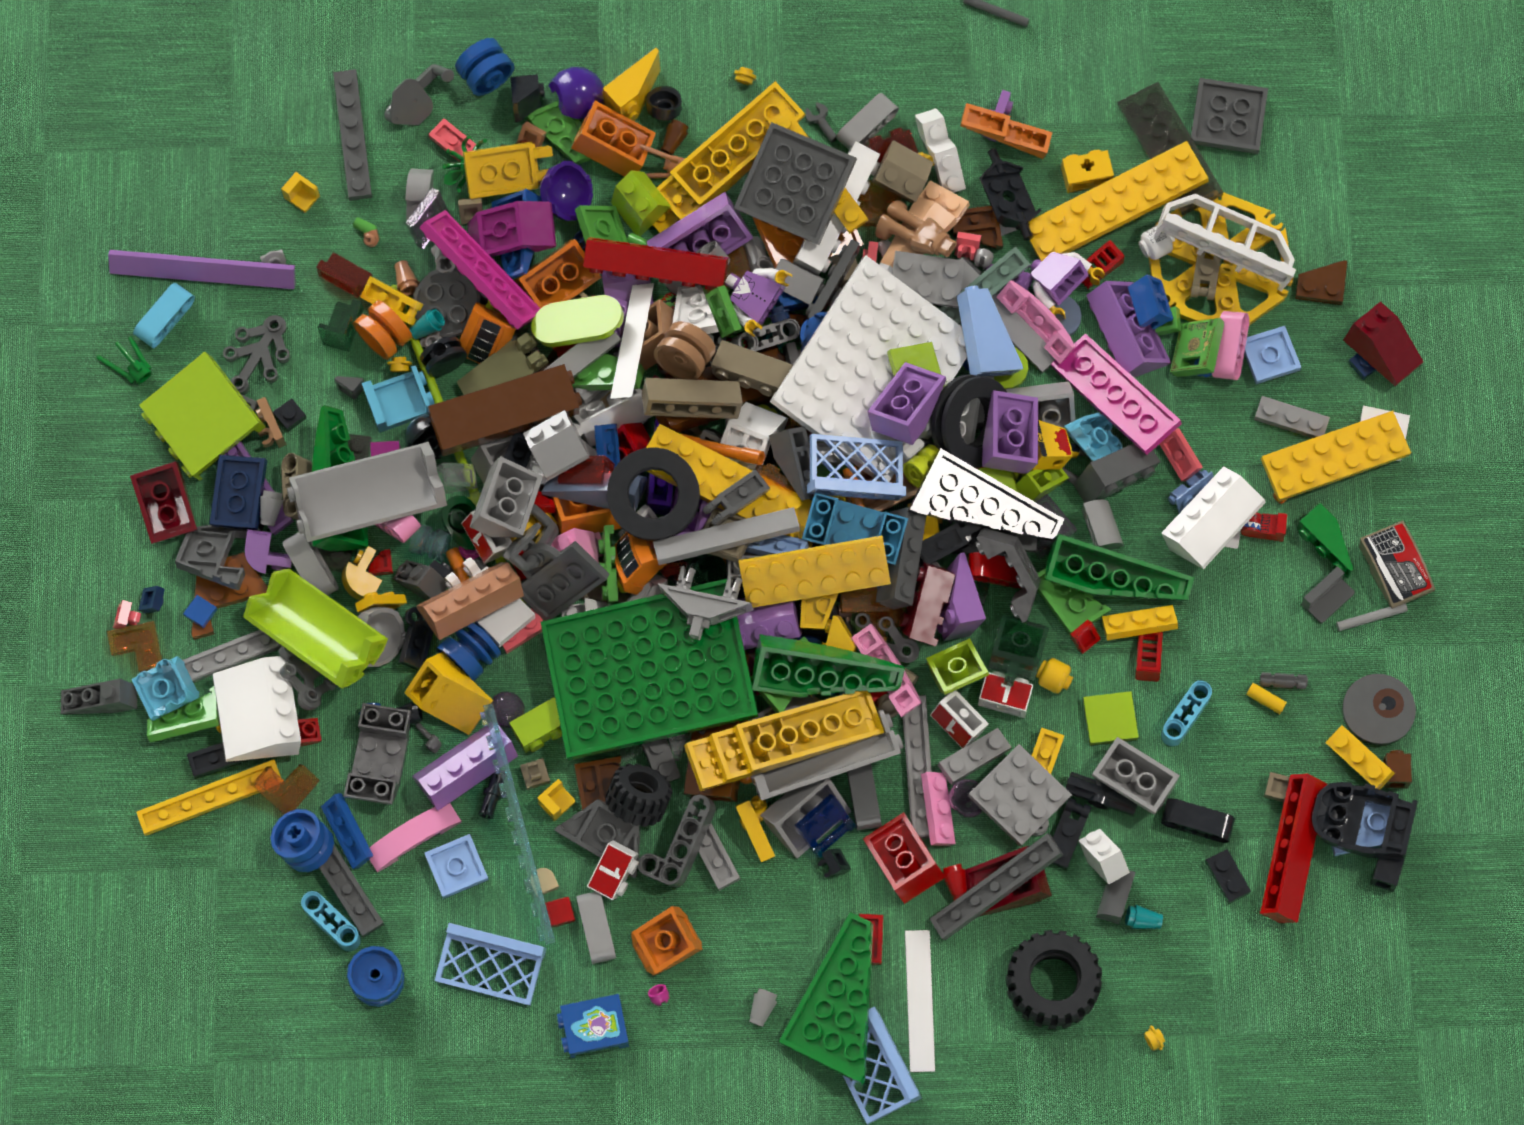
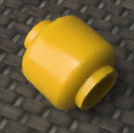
(1054, 675)

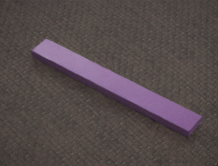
(201, 269)

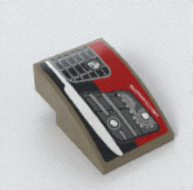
(1396, 564)

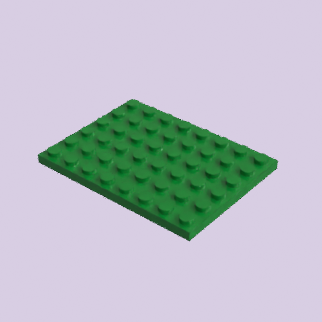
(639, 677)

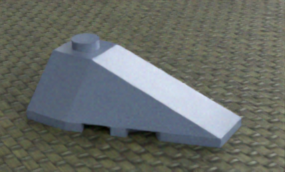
(592, 493)

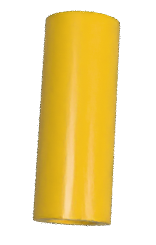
(1266, 698)

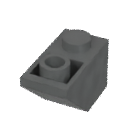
(420, 579)

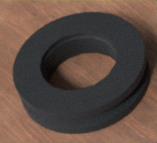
(948, 412)
(645, 460)

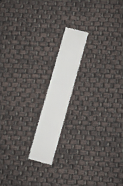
(632, 341)
(920, 1001)

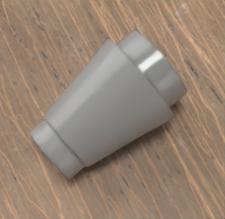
(270, 507)
(762, 1006)

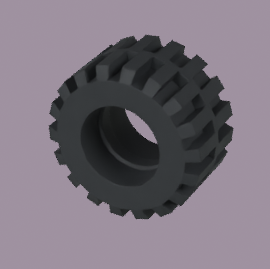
(638, 795)

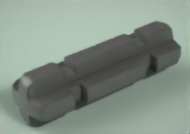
(1283, 680)

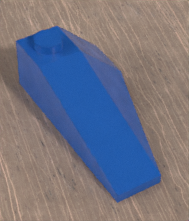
(518, 261)

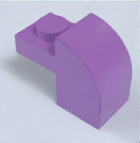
(258, 552)

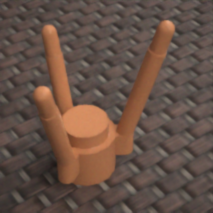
(670, 162)

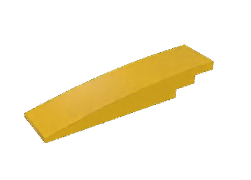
(722, 157)
(783, 739)

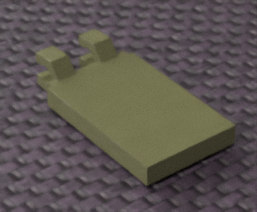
(504, 365)

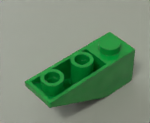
(1325, 534)

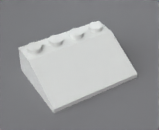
(256, 711)

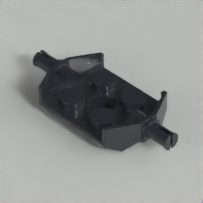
(1005, 179)

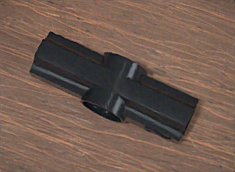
(1099, 794)

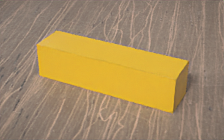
(755, 831)

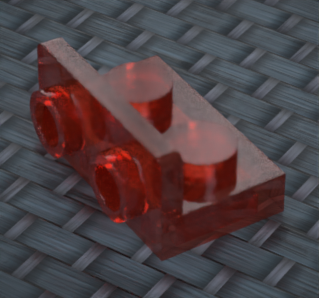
(899, 135)

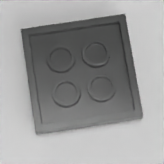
(1229, 115)

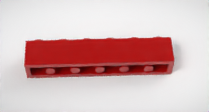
(655, 262)
(1292, 850)

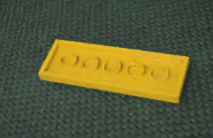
(1335, 456)
(815, 571)

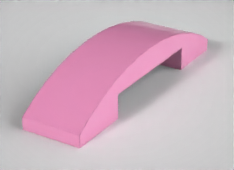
(1039, 318)
(872, 644)
(411, 835)

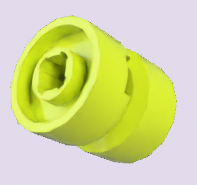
(918, 466)

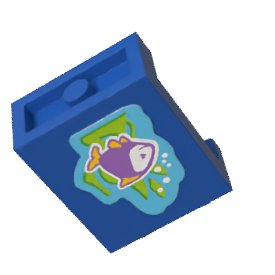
(593, 1025)

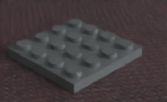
(795, 183)

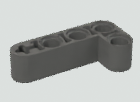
(680, 840)

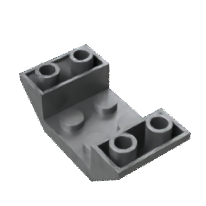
(994, 542)
(379, 754)

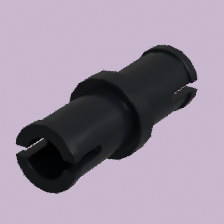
(491, 796)

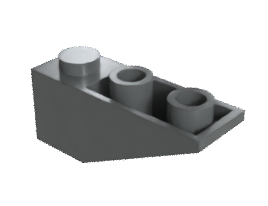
(100, 697)

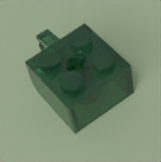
(1018, 649)

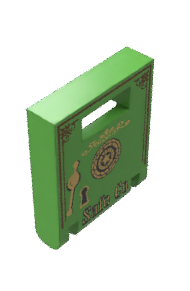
(1196, 341)

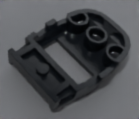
(1340, 813)

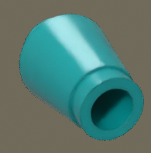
(429, 323)
(1142, 918)

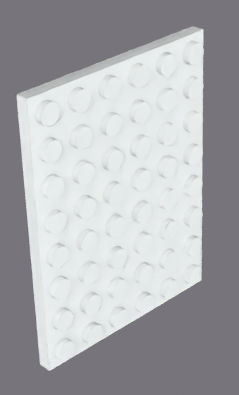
(848, 359)

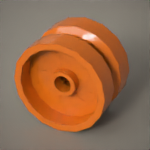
(382, 330)

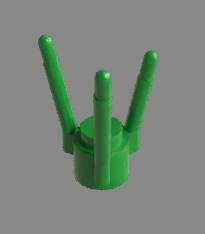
(138, 370)

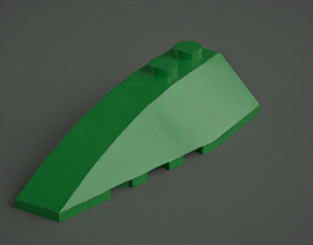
(329, 451)
(1111, 573)
(812, 668)

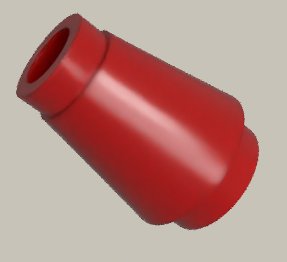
(955, 880)

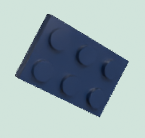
(238, 492)

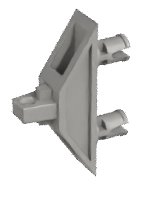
(704, 608)

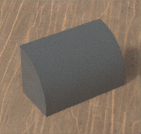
(1115, 899)

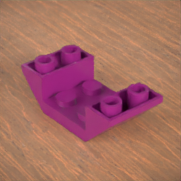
(514, 227)

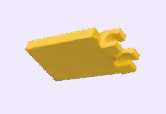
(504, 169)

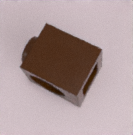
(1401, 766)

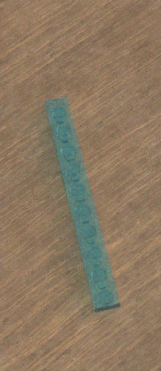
(514, 814)

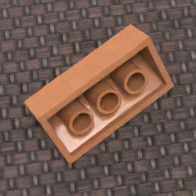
(471, 599)

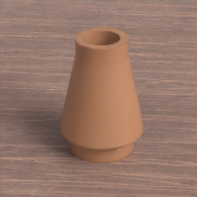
(405, 278)

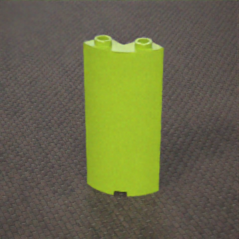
(315, 628)

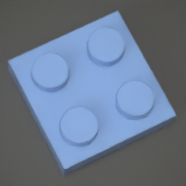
(1271, 355)
(456, 866)

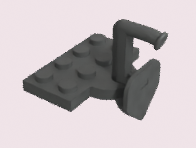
(552, 577)

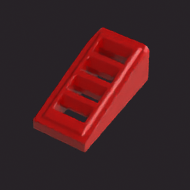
(1117, 255)
(1149, 670)

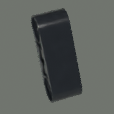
(1198, 820)

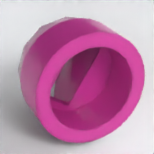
(658, 994)

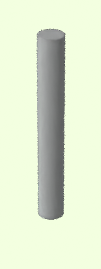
(1370, 617)

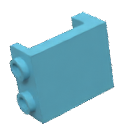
(398, 399)

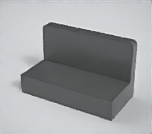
(1328, 596)

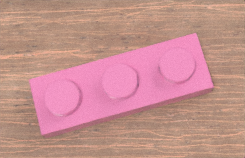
(938, 809)

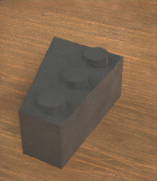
(1115, 472)

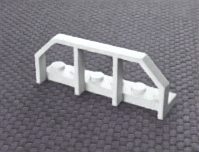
(1218, 245)

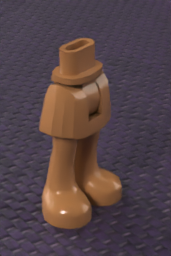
(928, 238)

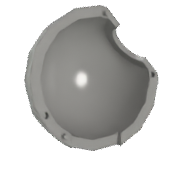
(388, 624)

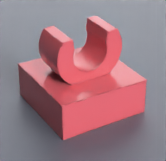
(967, 245)
(125, 616)

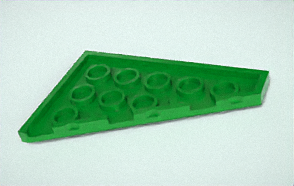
(835, 1009)

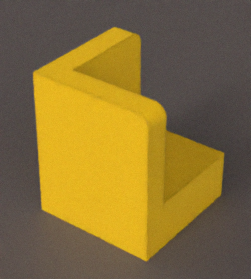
(300, 192)
(555, 800)

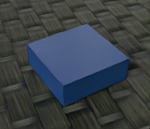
(200, 611)

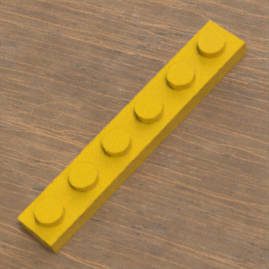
(847, 209)
(201, 800)

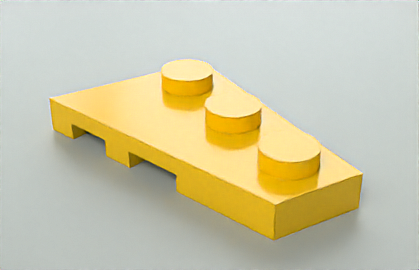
(816, 611)

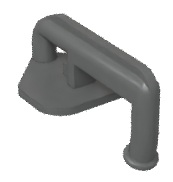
(410, 102)

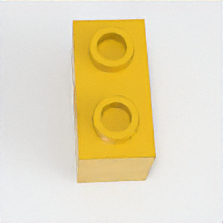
(1075, 173)

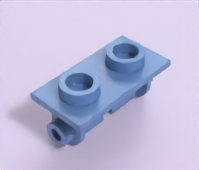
(1183, 496)

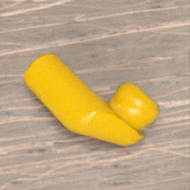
(759, 807)

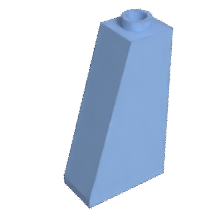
(985, 335)

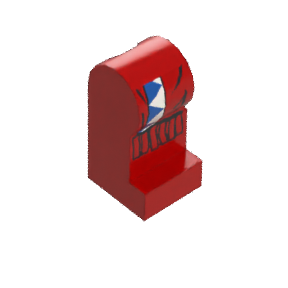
(1266, 526)

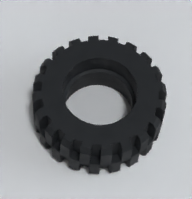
(1063, 948)

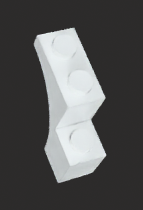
(943, 151)

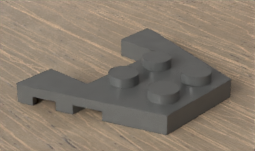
(206, 552)

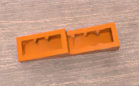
(1002, 129)

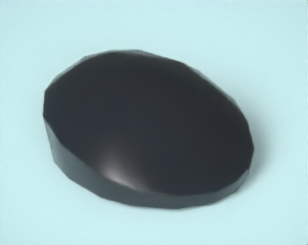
(664, 103)

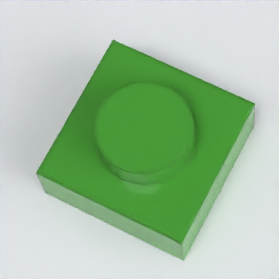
(1171, 326)

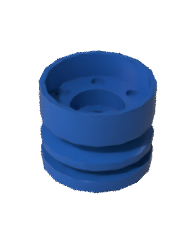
(472, 647)

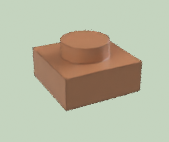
(532, 134)

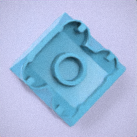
(1094, 436)
(165, 687)

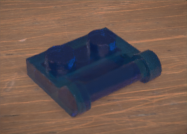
(820, 821)

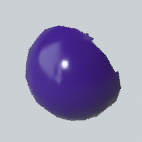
(577, 91)
(566, 188)

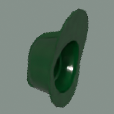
(453, 515)

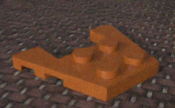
(224, 596)

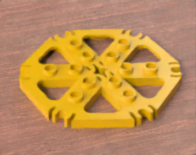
(1226, 293)

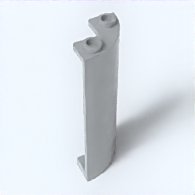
(366, 492)
(830, 763)

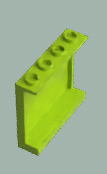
(200, 415)

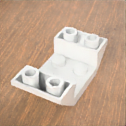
(752, 430)

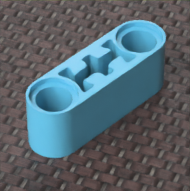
(164, 315)
(1198, 707)
(317, 917)

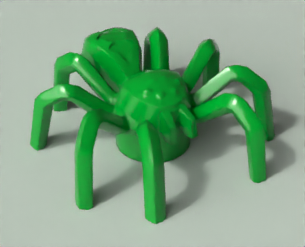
(454, 176)

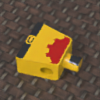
(1054, 447)

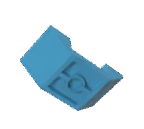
(839, 521)

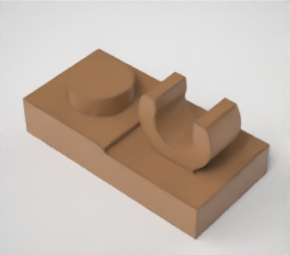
(266, 414)

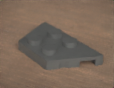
(597, 827)

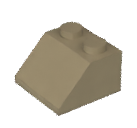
(903, 172)

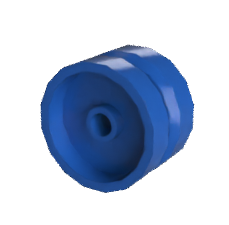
(484, 66)
(302, 840)
(382, 989)

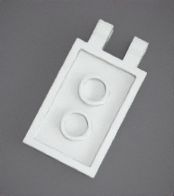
(503, 622)

